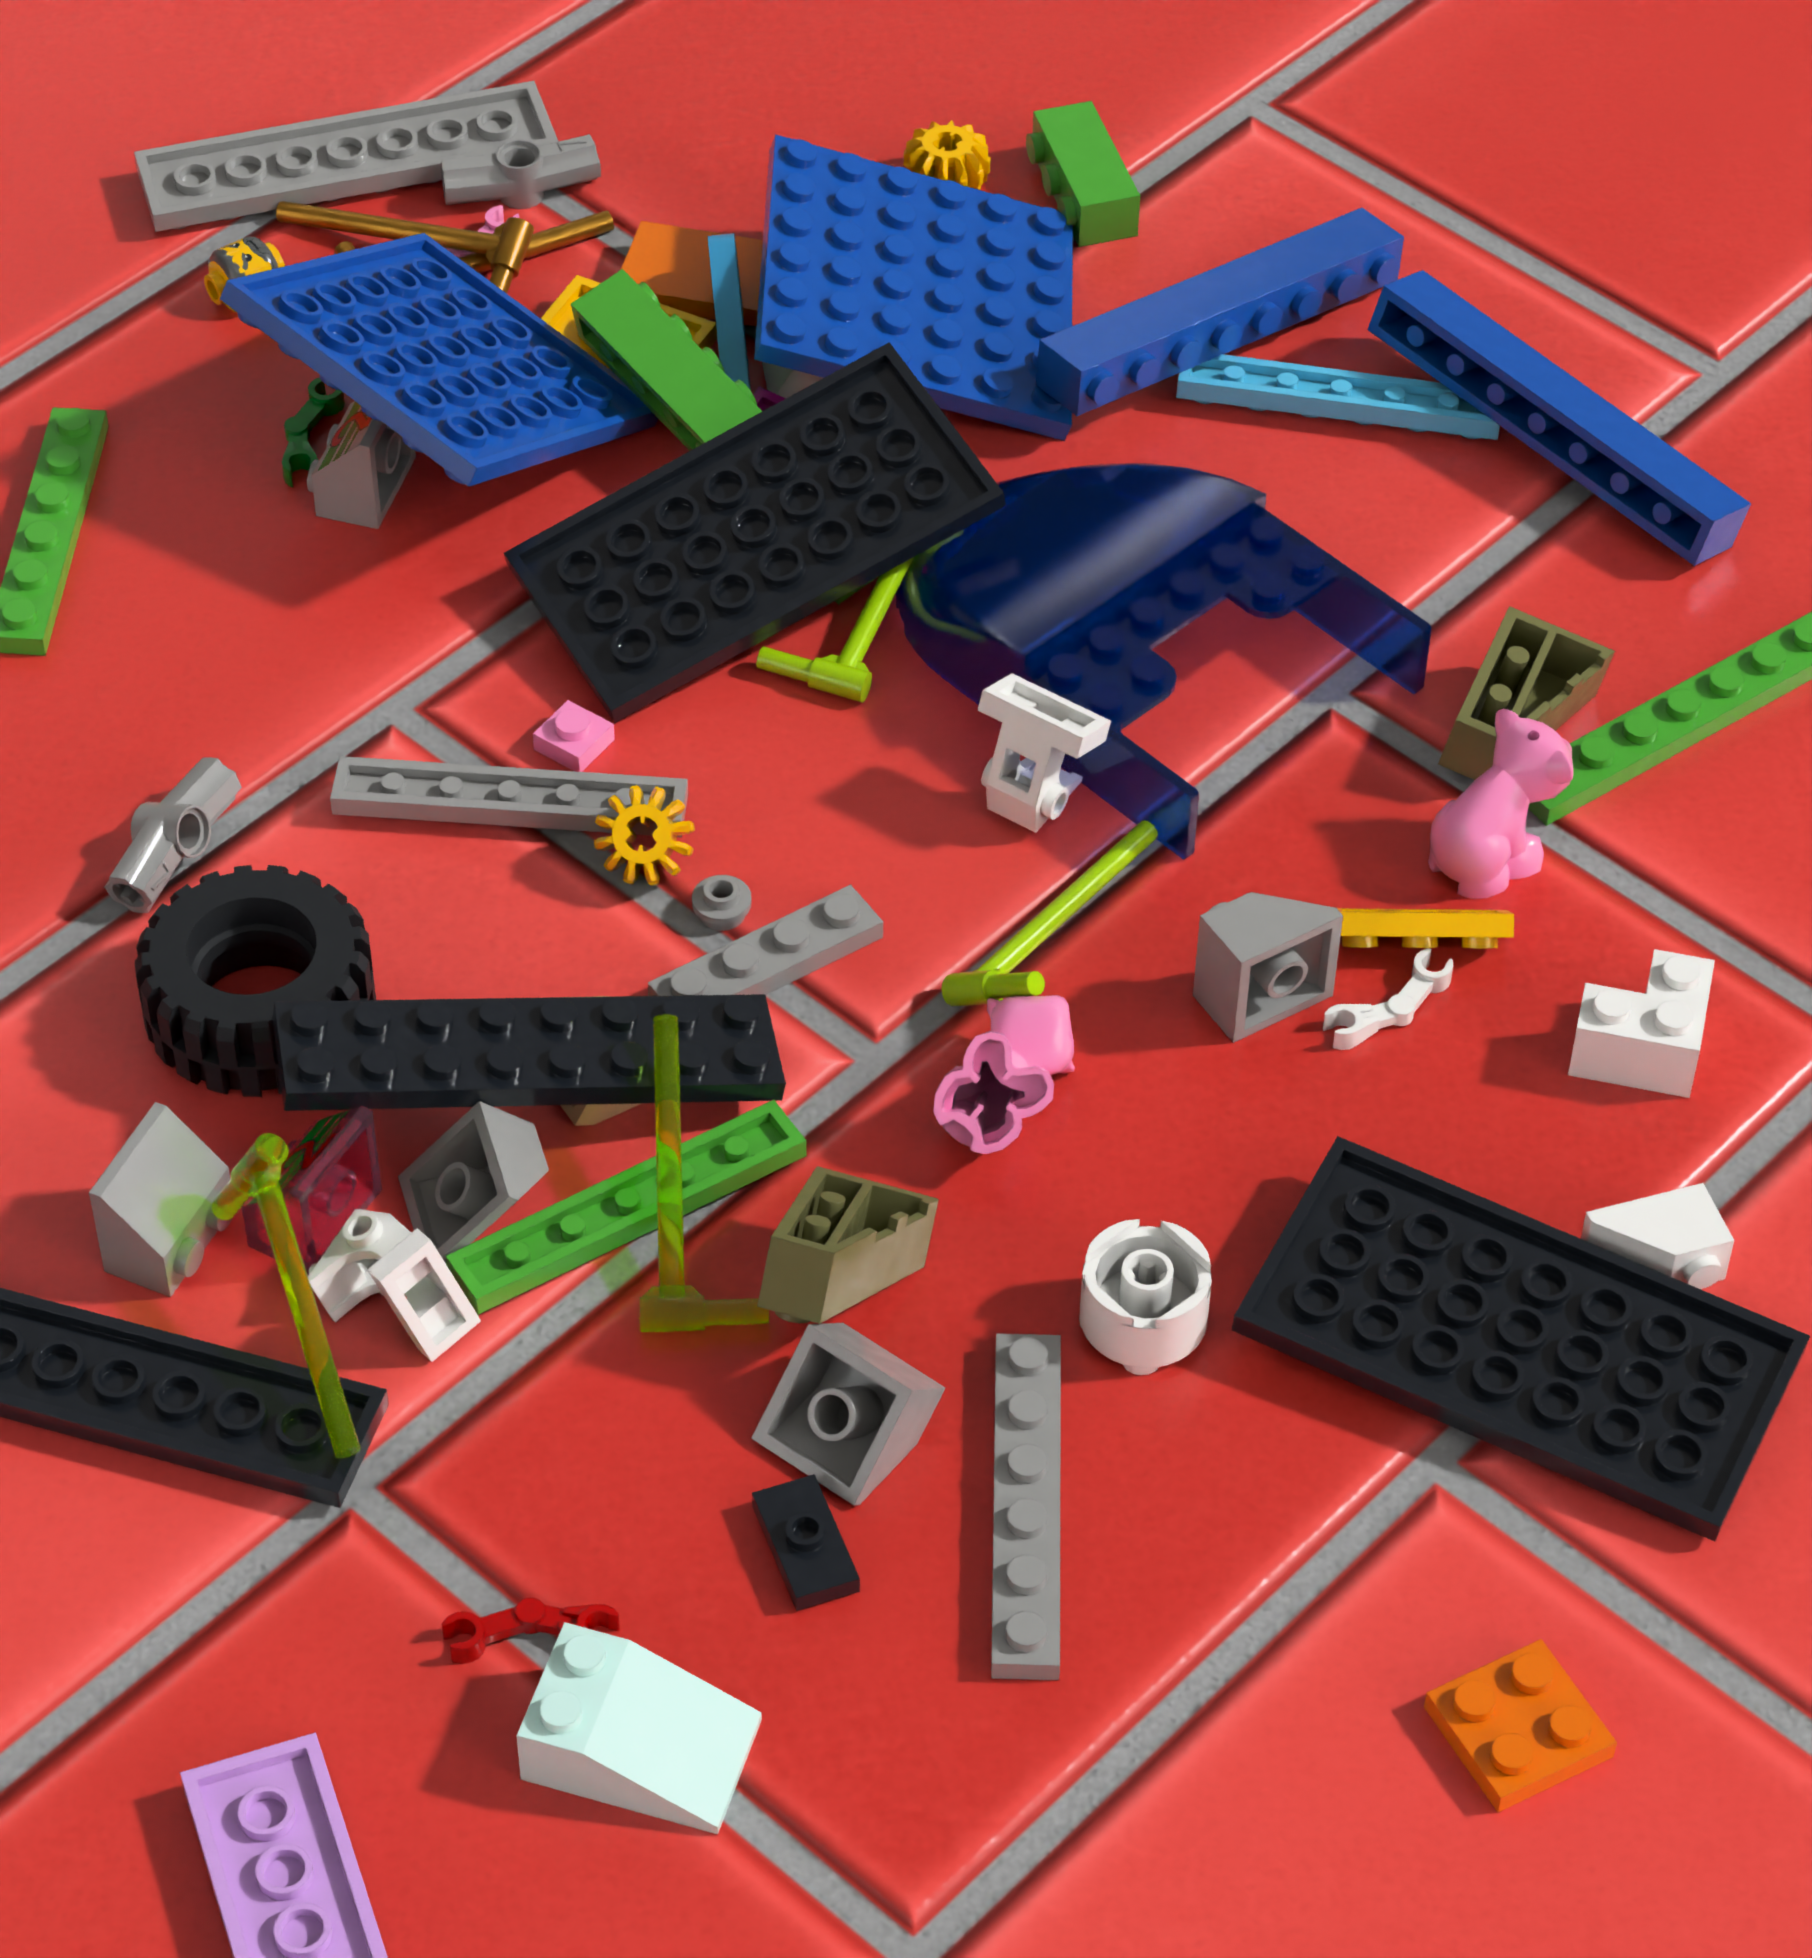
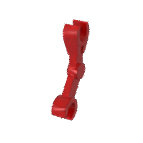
(527, 1617)

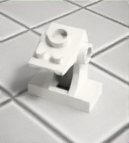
(1043, 731)
(383, 1257)

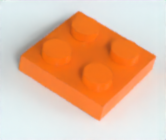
(1519, 1725)

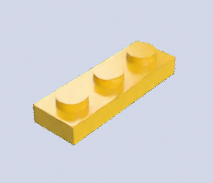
(1423, 926)

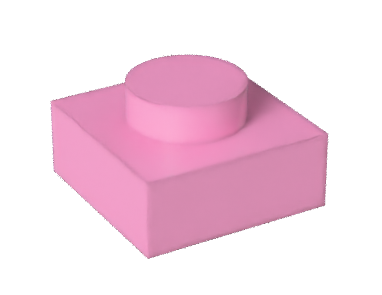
(573, 736)

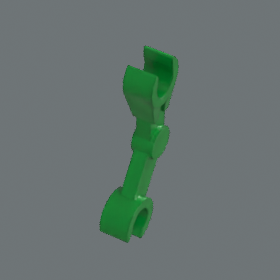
(298, 428)

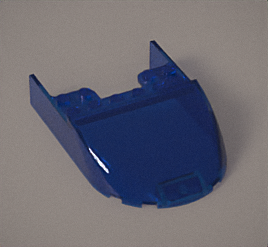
(1103, 569)

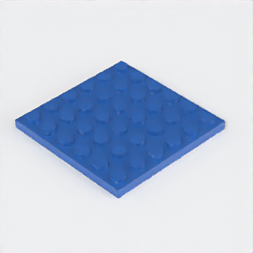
(916, 262)
(440, 357)

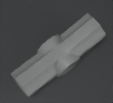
(520, 172)
(169, 831)

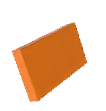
(678, 268)

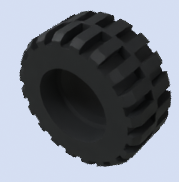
(233, 926)

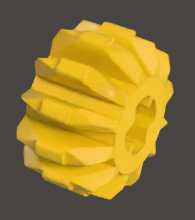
(949, 154)
(624, 835)

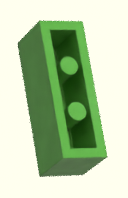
(1084, 173)

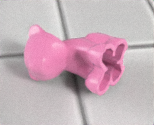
(1483, 831)
(1006, 1072)

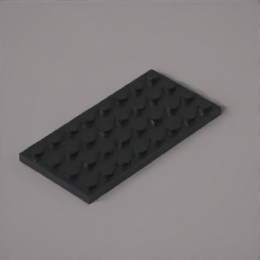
(753, 531)
(1523, 1336)

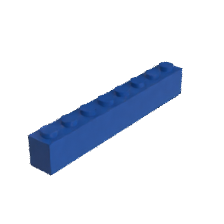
(1218, 311)
(1559, 417)

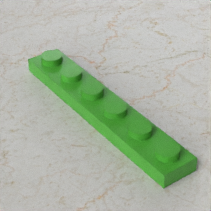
(49, 529)
(622, 1208)

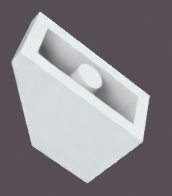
(1667, 1232)

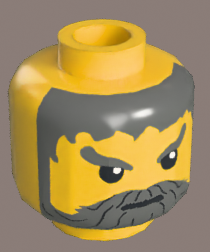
(239, 260)

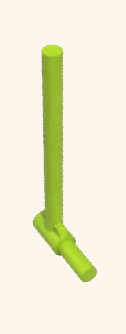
(845, 673)
(994, 976)

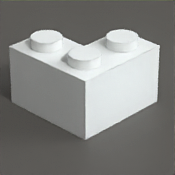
(1648, 1036)

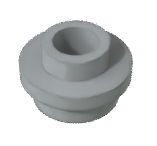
(721, 902)

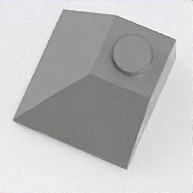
(472, 1176)

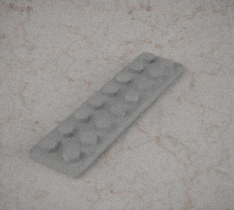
(334, 155)

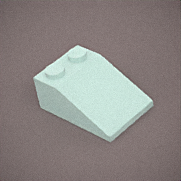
(634, 1731)

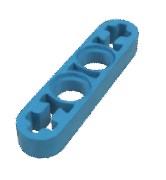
(728, 307)

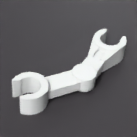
(1365, 1019)

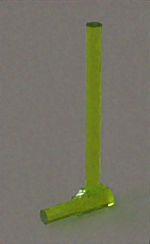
(259, 1176)
(672, 1303)

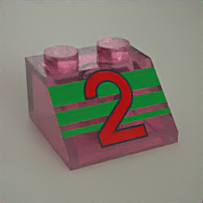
(323, 1183)

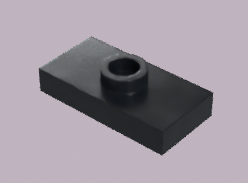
(805, 1542)

